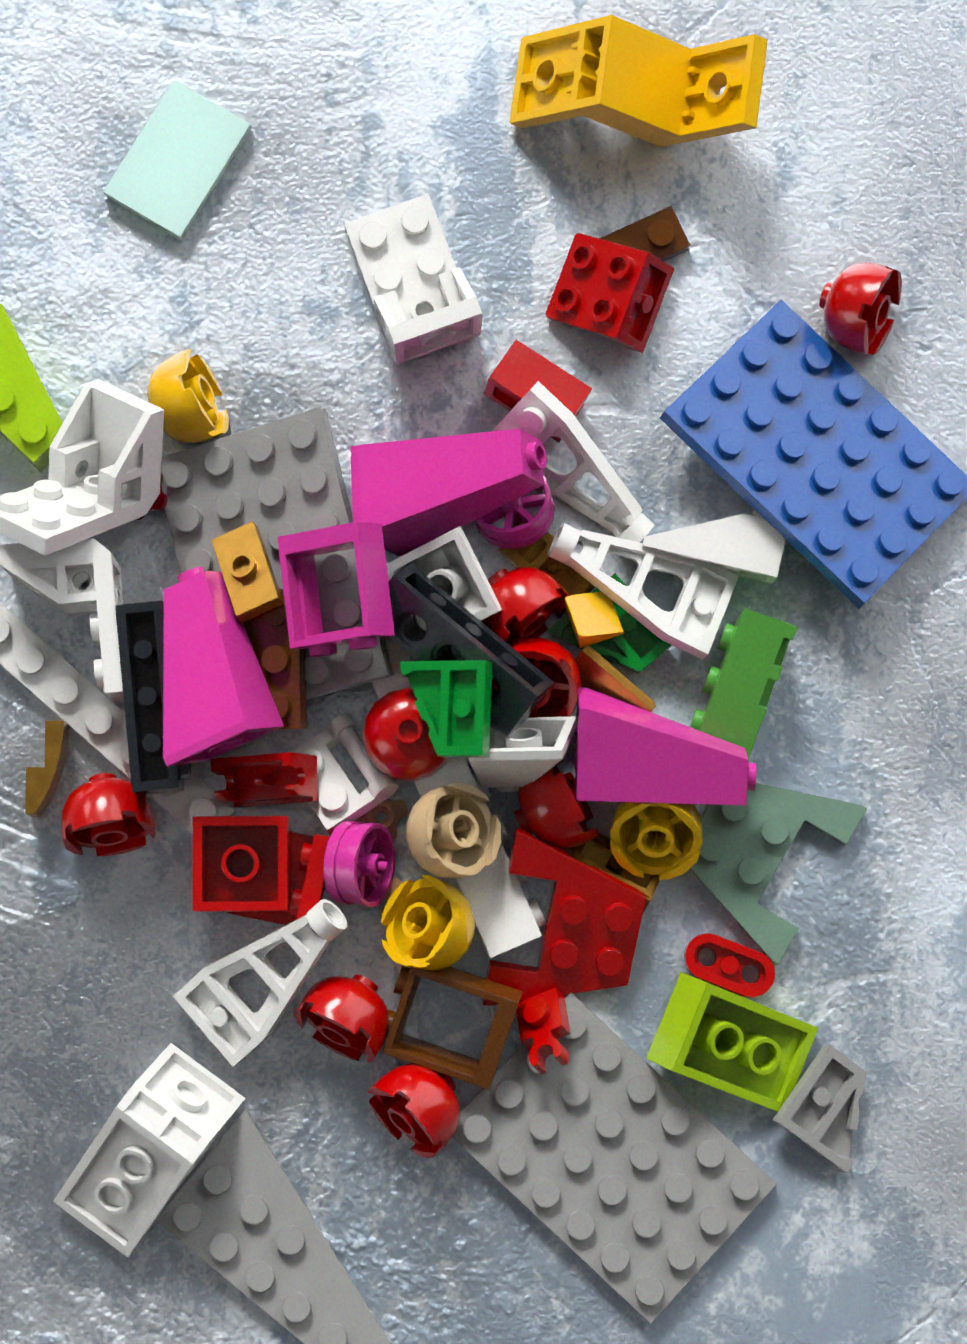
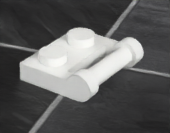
(336, 794)

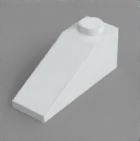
(735, 543)

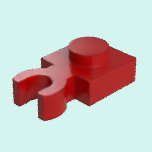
(541, 1024)

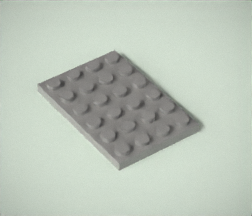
(287, 484)
(613, 1161)

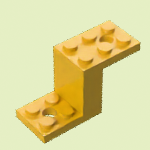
(638, 81)

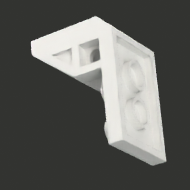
(413, 279)
(99, 472)
(59, 581)
(148, 1148)

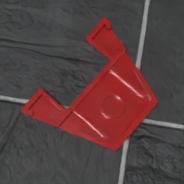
(587, 929)

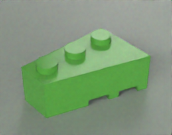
(744, 679)

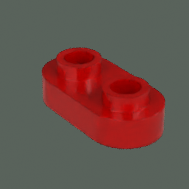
(728, 965)

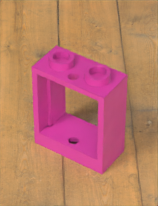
(302, 592)

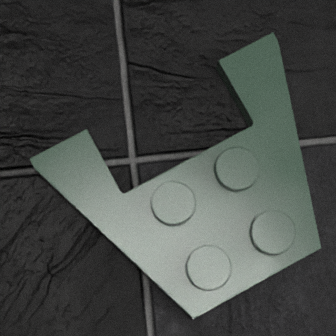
(748, 844)

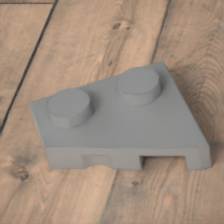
(825, 1106)

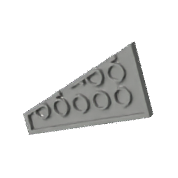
(264, 1241)

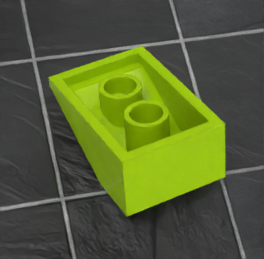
(731, 1043)

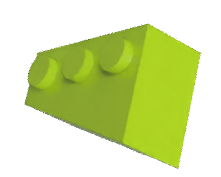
(26, 408)

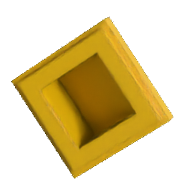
(592, 618)

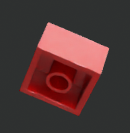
(241, 864)

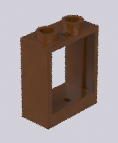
(441, 1059)

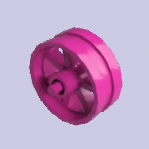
(514, 514)
(359, 863)

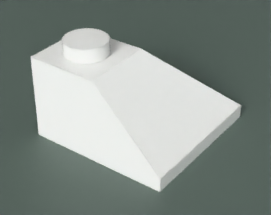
(453, 568)
(524, 753)

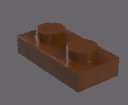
(657, 234)

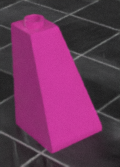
(441, 482)
(210, 674)
(652, 759)

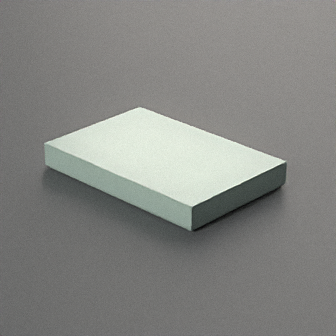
(177, 160)

